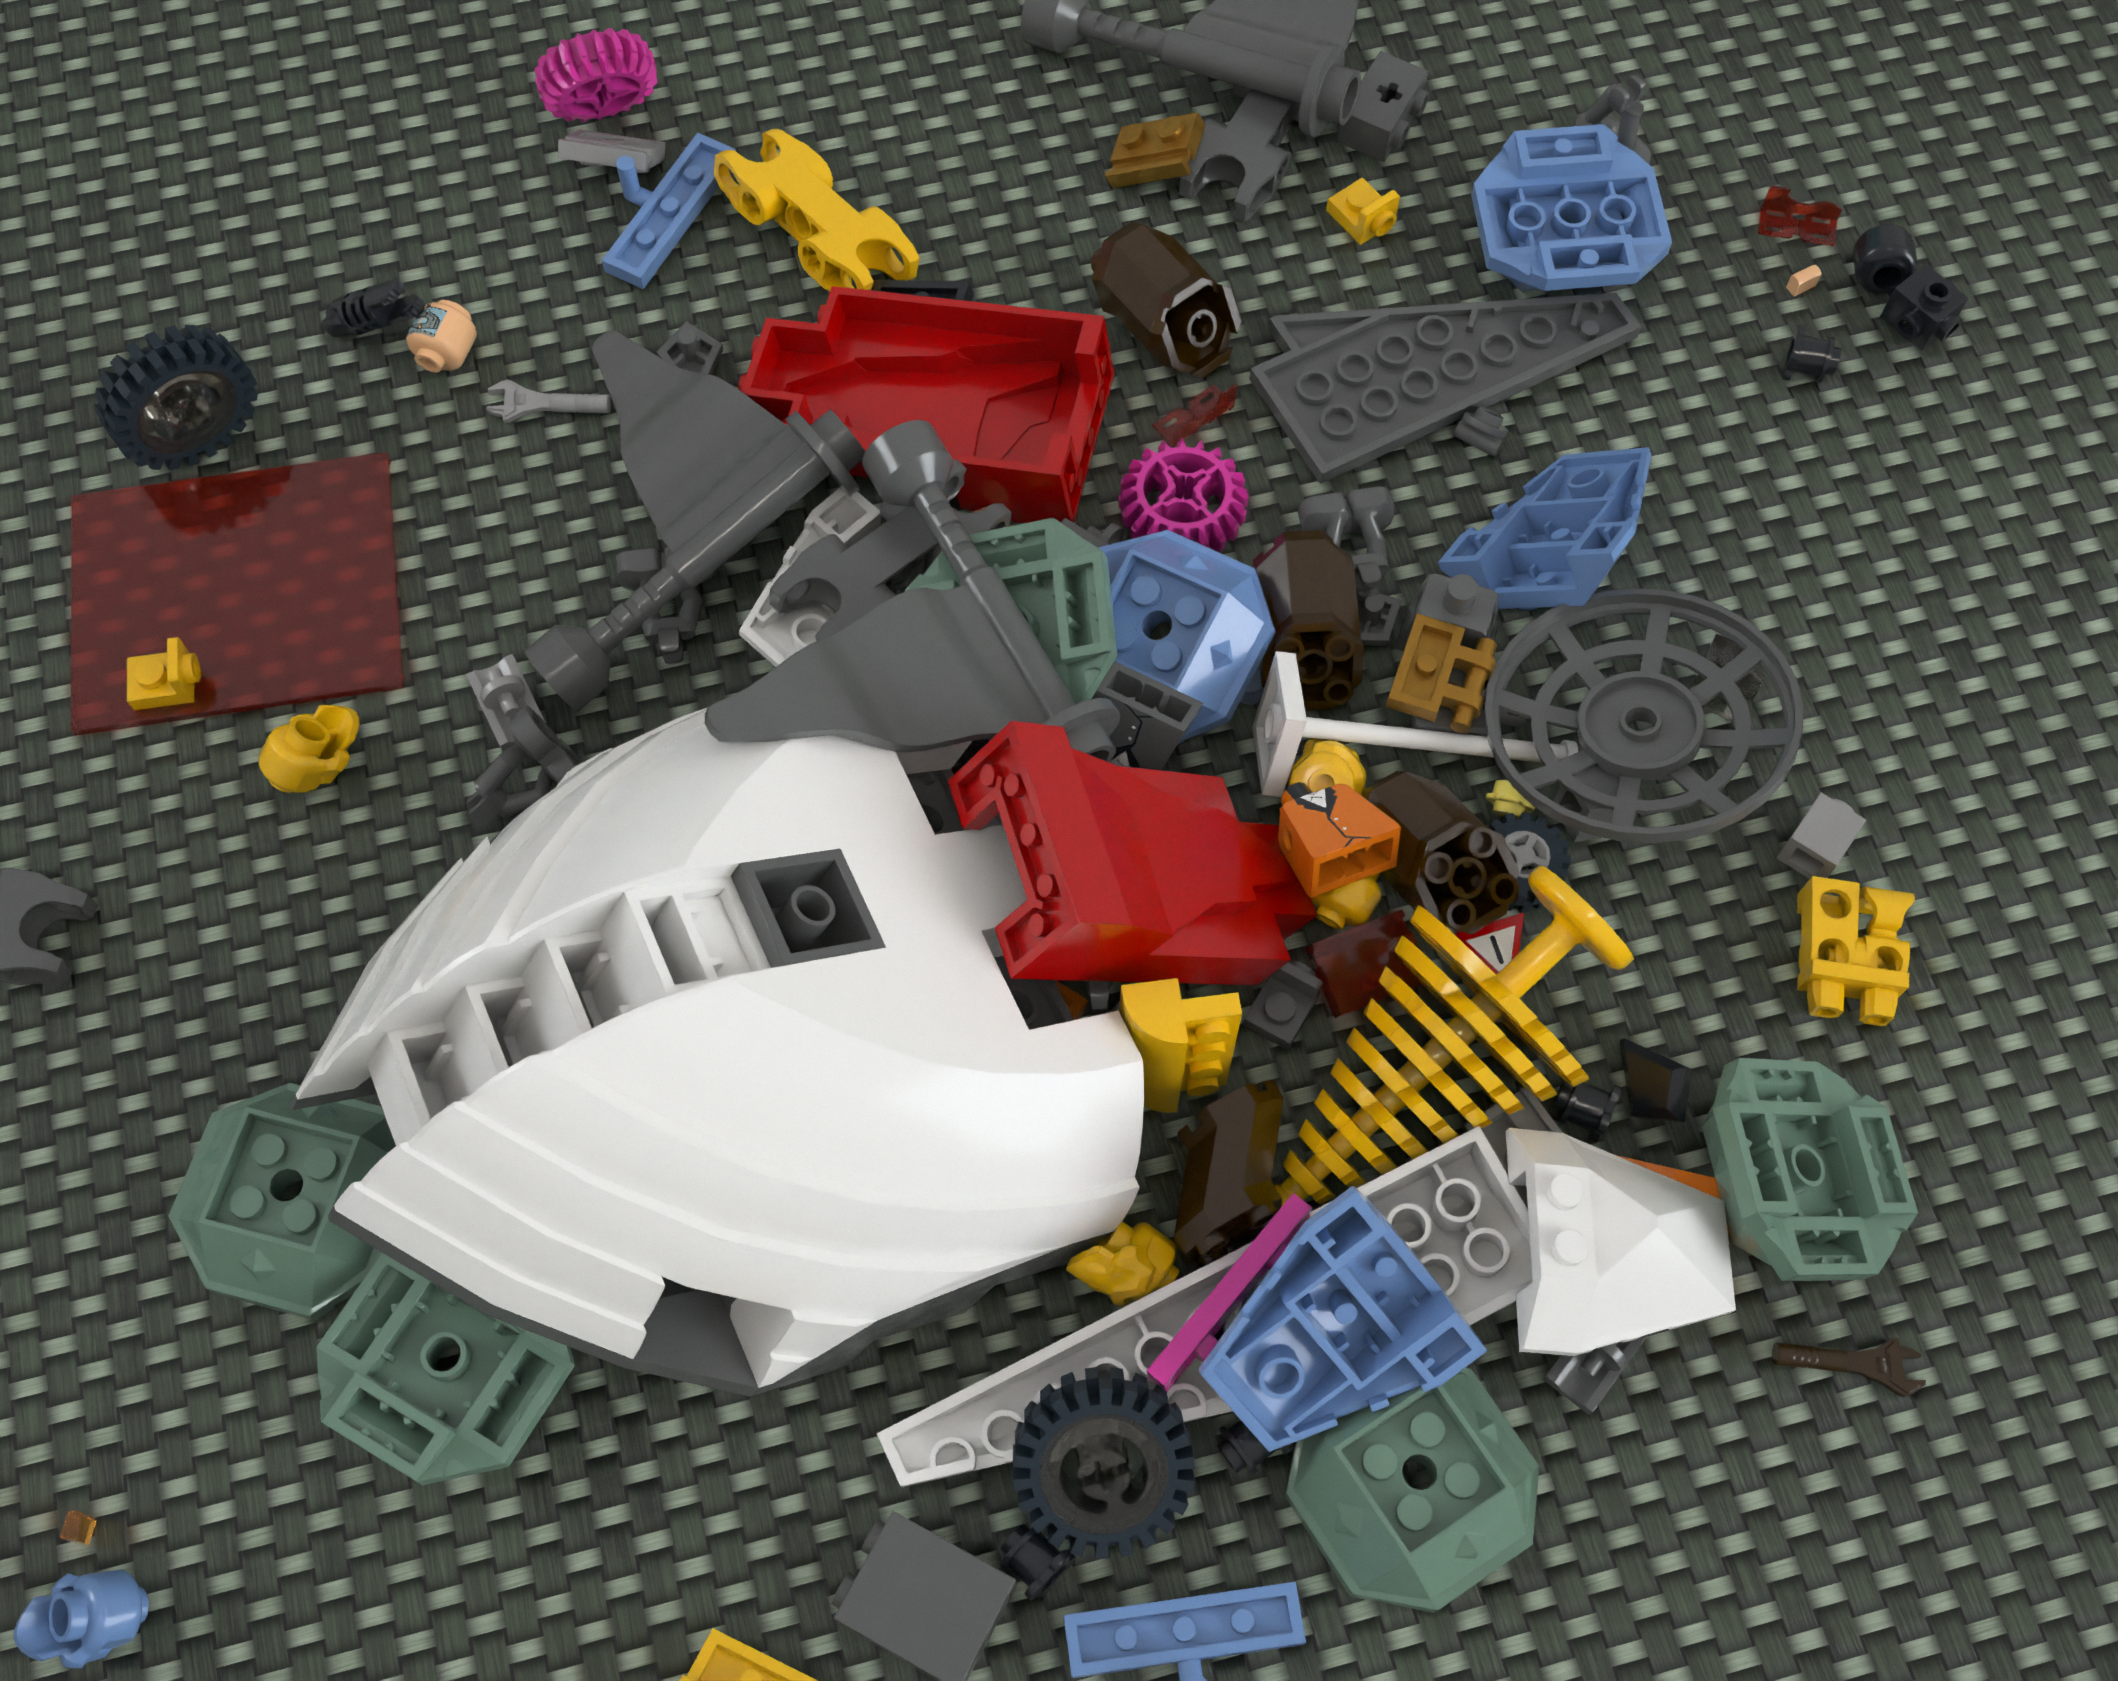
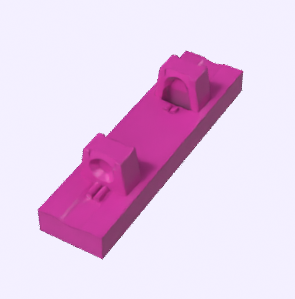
(1197, 1334)

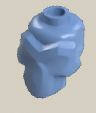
(82, 1618)

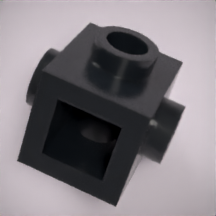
(1925, 308)

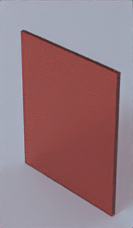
(258, 572)

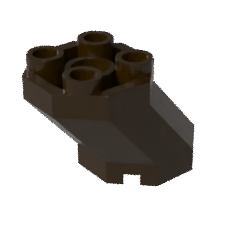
(1165, 299)
(1314, 615)
(1445, 854)
(1229, 1173)

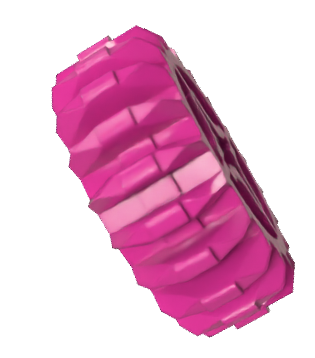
(595, 75)
(1185, 484)

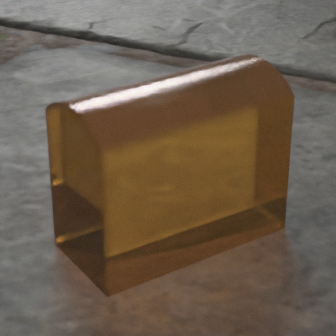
(78, 1527)

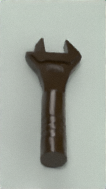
(1878, 1364)

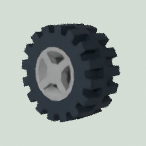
(1532, 846)

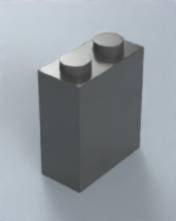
(923, 1599)

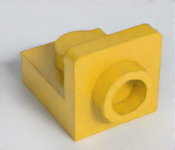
(1364, 210)
(162, 677)

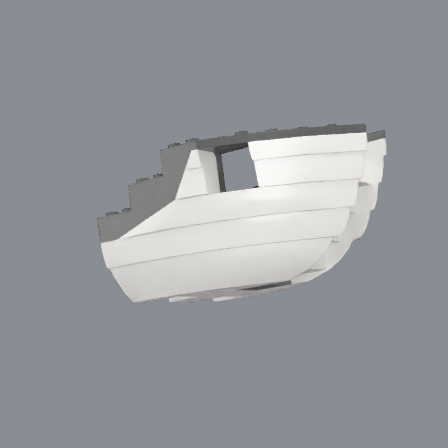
(733, 1044)

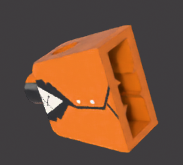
(1334, 837)

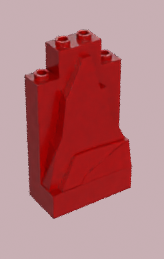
(1001, 385)
(1129, 867)

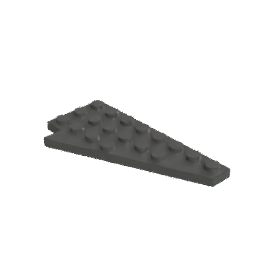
(1391, 375)

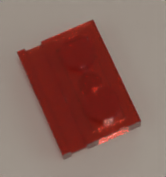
(1356, 959)

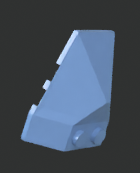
(1560, 534)
(1337, 1328)

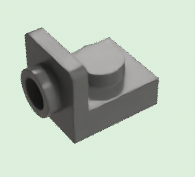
(1284, 1004)

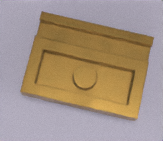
(1155, 150)

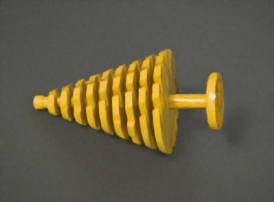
(1473, 1019)

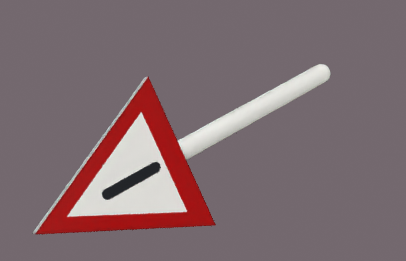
(1496, 942)

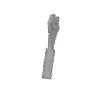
(522, 401)

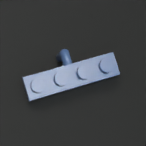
(664, 212)
(1184, 1631)

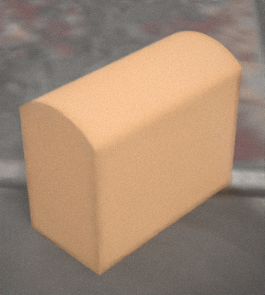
(1804, 280)

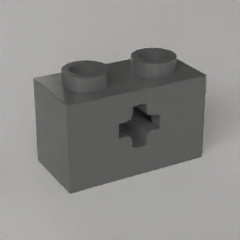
(1385, 105)

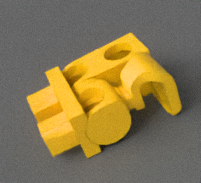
(1840, 963)

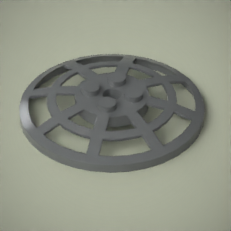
(1646, 698)

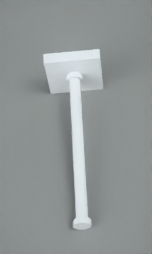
(1283, 723)

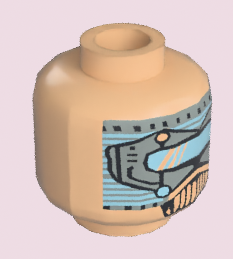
(441, 336)

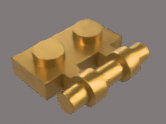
(1426, 668)

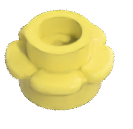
(1508, 800)

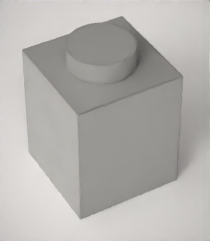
(1821, 837)

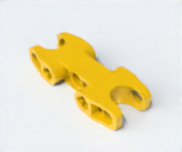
(799, 196)

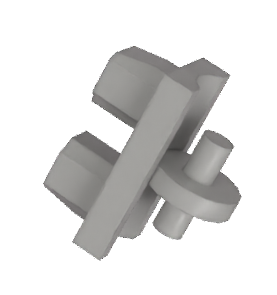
(502, 695)

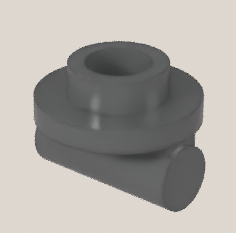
(1482, 430)

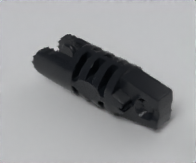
(371, 309)

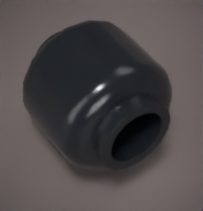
(1884, 258)

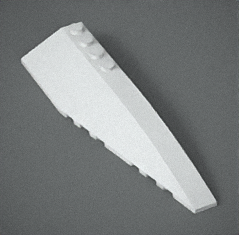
(1445, 1206)

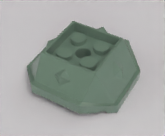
(1060, 590)
(1807, 1170)
(234, 1210)
(425, 1422)
(1406, 1541)

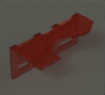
(1779, 201)
(1199, 414)

